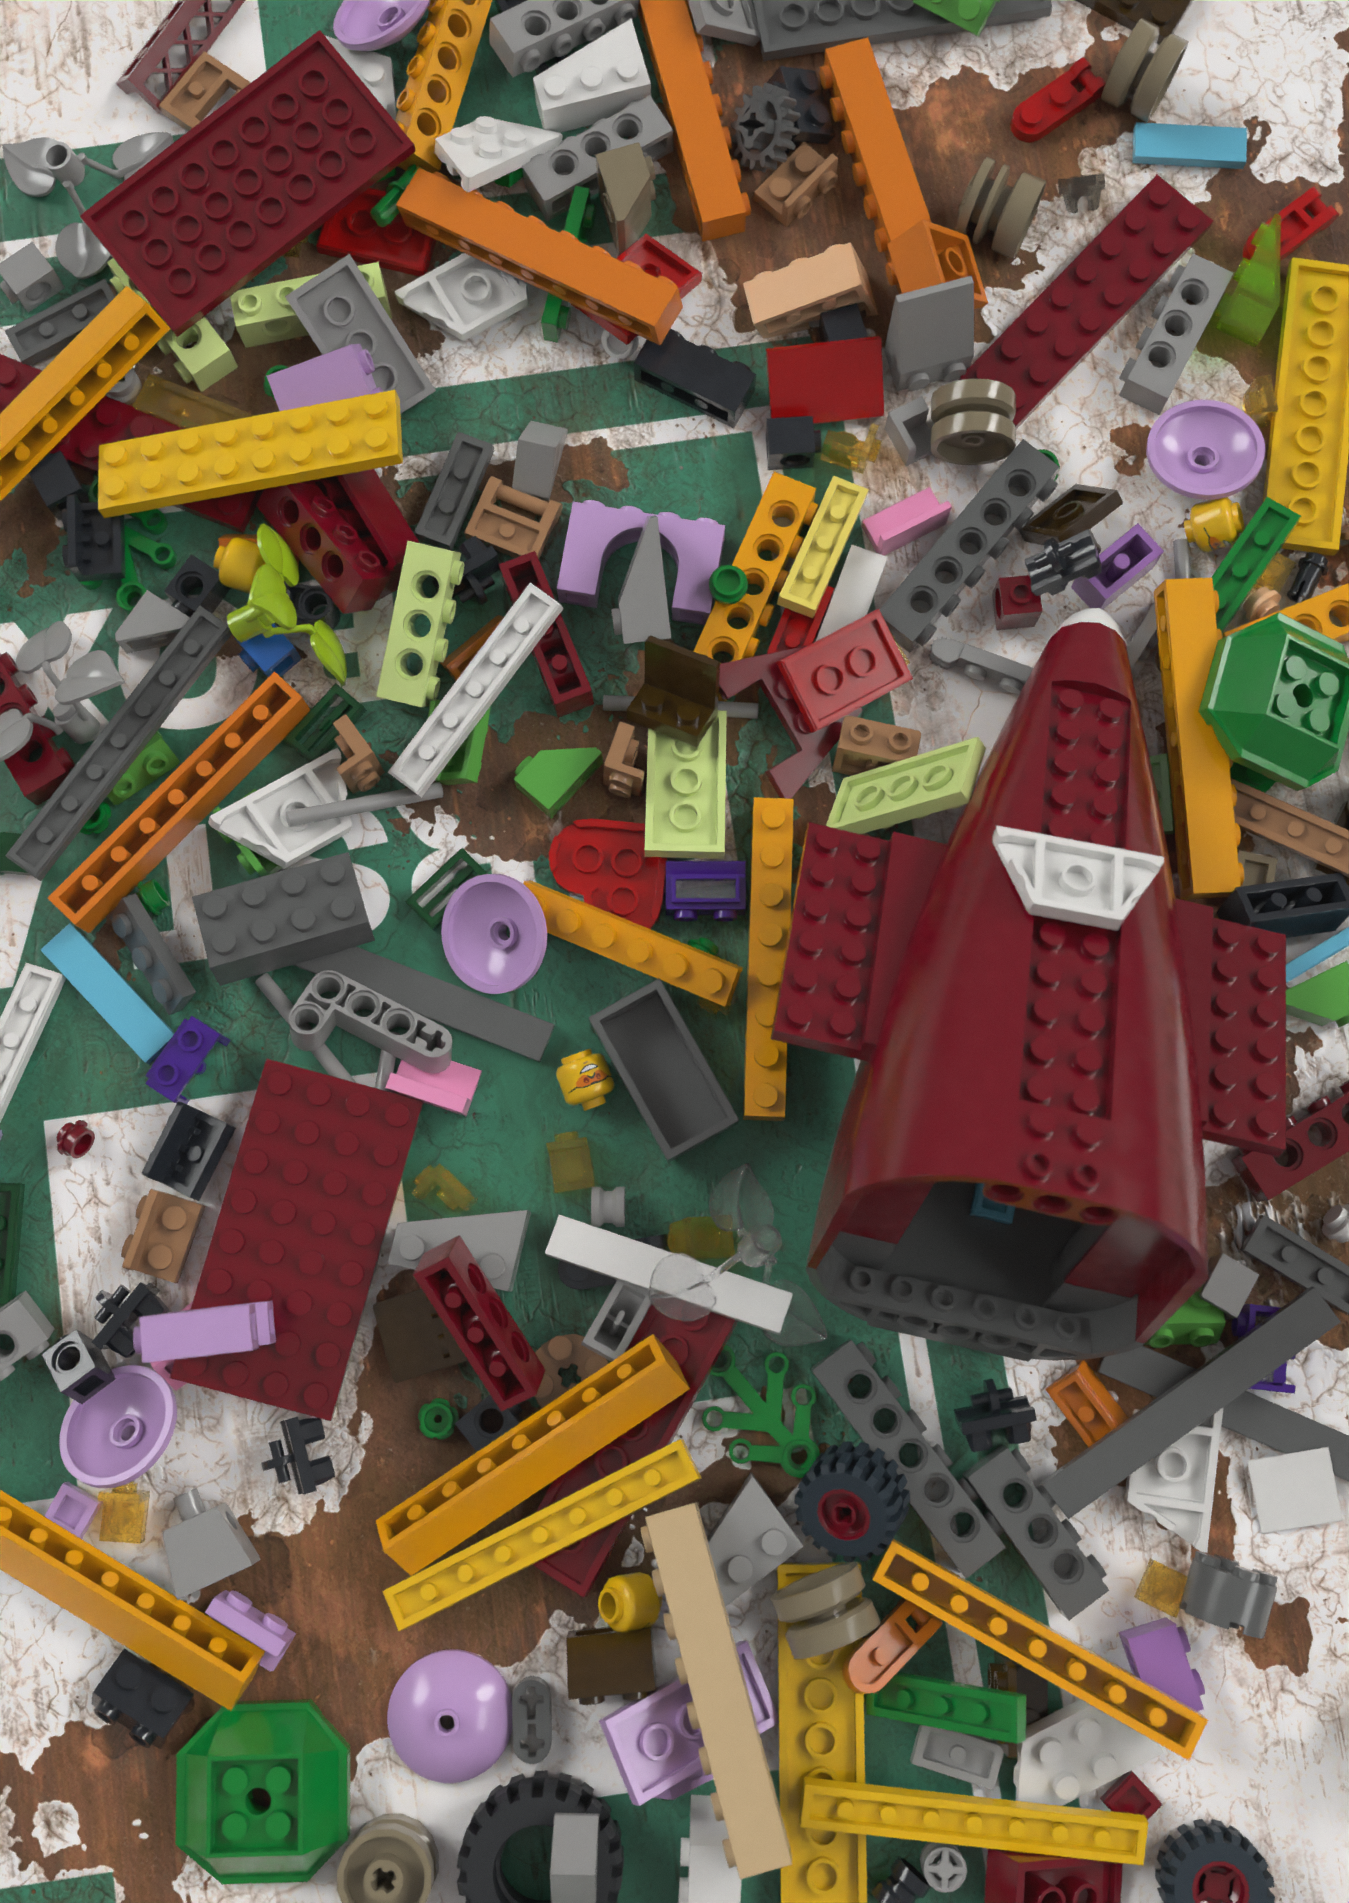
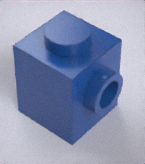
(269, 654)

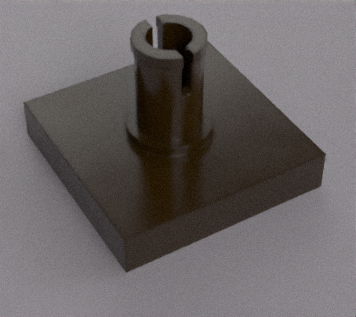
(1071, 514)

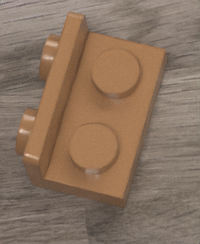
(796, 184)
(872, 744)
(619, 764)
(362, 766)
(162, 1235)

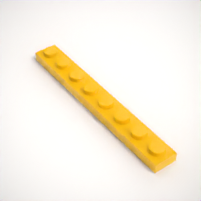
(541, 1534)
(973, 1821)

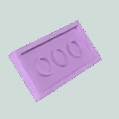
(655, 1736)

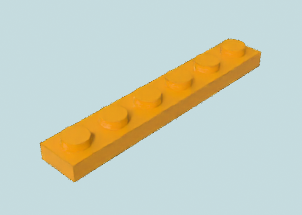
(637, 946)

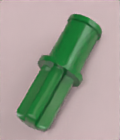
(386, 208)

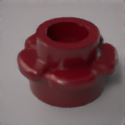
(75, 1139)

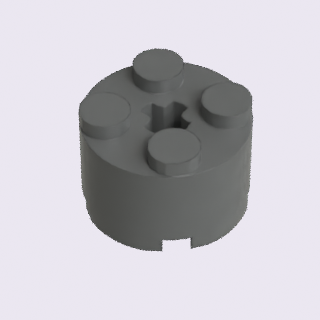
(1229, 1594)

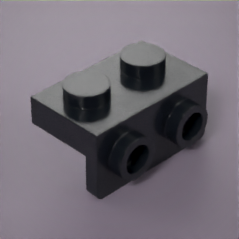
(814, 117)
(94, 542)
(188, 1150)
(140, 1700)

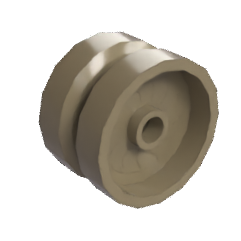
(1143, 70)
(973, 422)
(825, 1610)
(385, 1845)

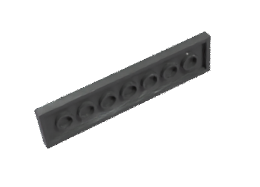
(812, 26)

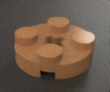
(563, 1352)

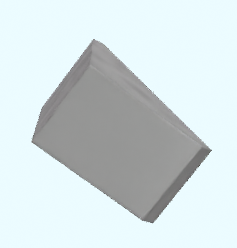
(538, 459)
(150, 625)
(617, 1320)
(574, 1858)

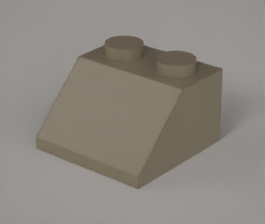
(625, 192)

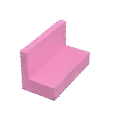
(905, 521)
(448, 1090)

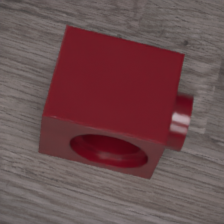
(1015, 603)

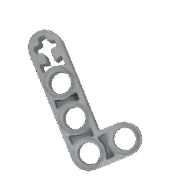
(374, 1028)

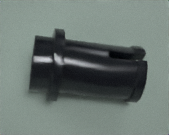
(1311, 570)

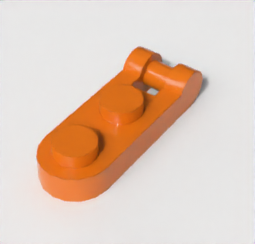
(888, 1647)

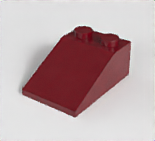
(1050, 1879)

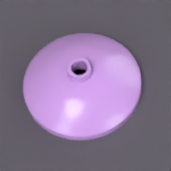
(376, 23)
(1207, 435)
(477, 936)
(98, 1432)
(457, 1686)

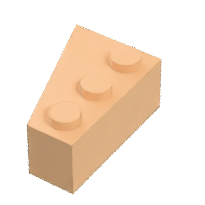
(798, 293)

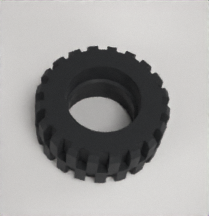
(527, 1804)

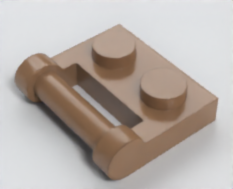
(200, 91)
(507, 530)

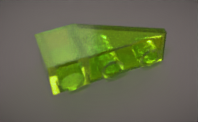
(1258, 292)

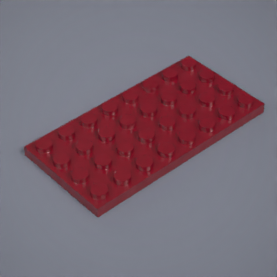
(248, 183)
(303, 1231)

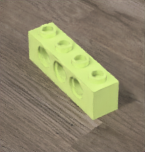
(267, 317)
(205, 361)
(396, 680)

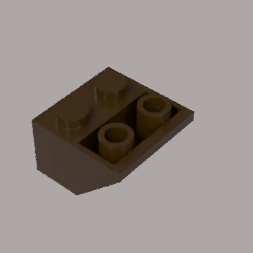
(610, 1664)

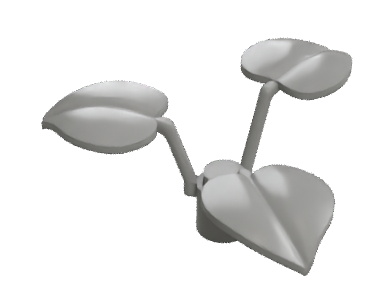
(42, 160)
(85, 679)

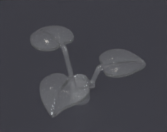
(741, 1205)

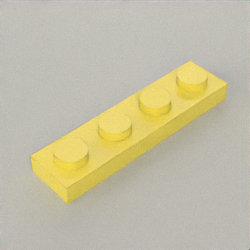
(822, 547)

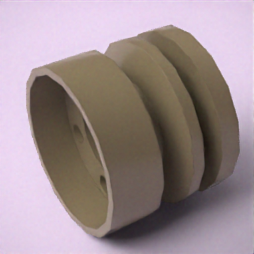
(1000, 207)

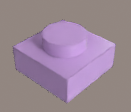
(73, 1509)

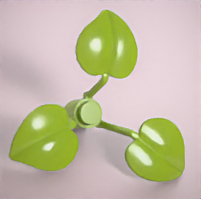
(272, 604)

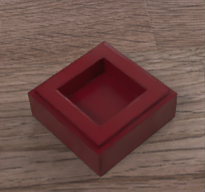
(1131, 1796)

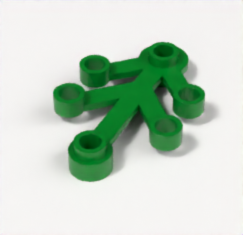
(130, 585)
(767, 1417)

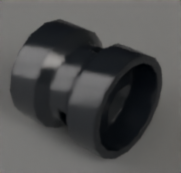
(902, 1885)

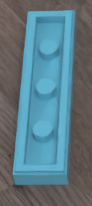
(108, 993)

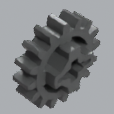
(765, 127)

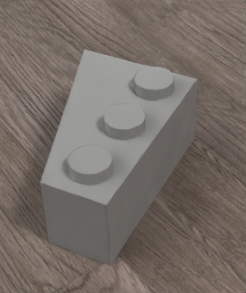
(492, 1239)
(750, 1540)

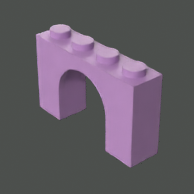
(600, 530)
(204, 1331)

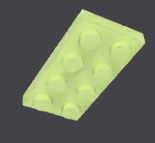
(908, 788)
(686, 795)

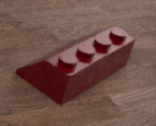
(374, 516)

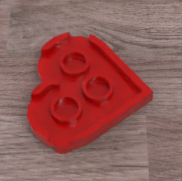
(609, 868)

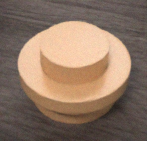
(1261, 603)

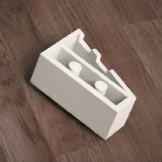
(593, 82)
(703, 1852)

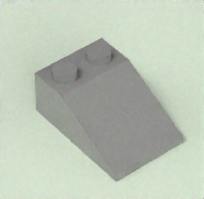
(931, 334)
(643, 593)

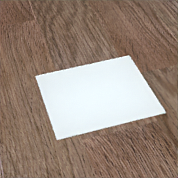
(1295, 1490)

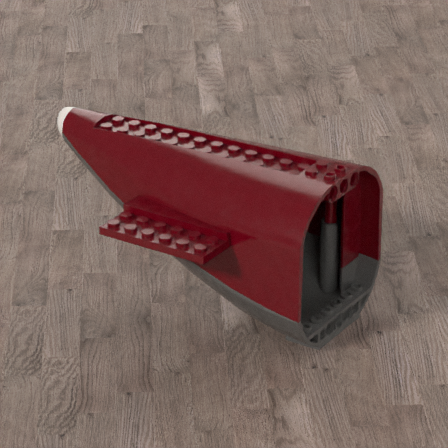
(1029, 1047)

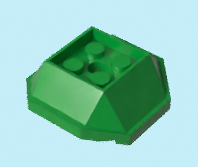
(1280, 700)
(290, 1755)

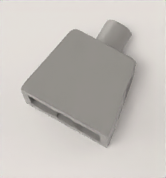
(205, 1545)

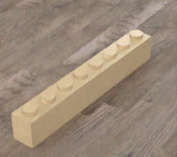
(718, 1692)

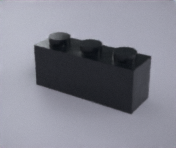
(696, 377)
(1290, 906)

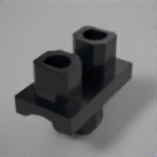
(1063, 562)
(478, 568)
(117, 1332)
(992, 1411)
(306, 1473)

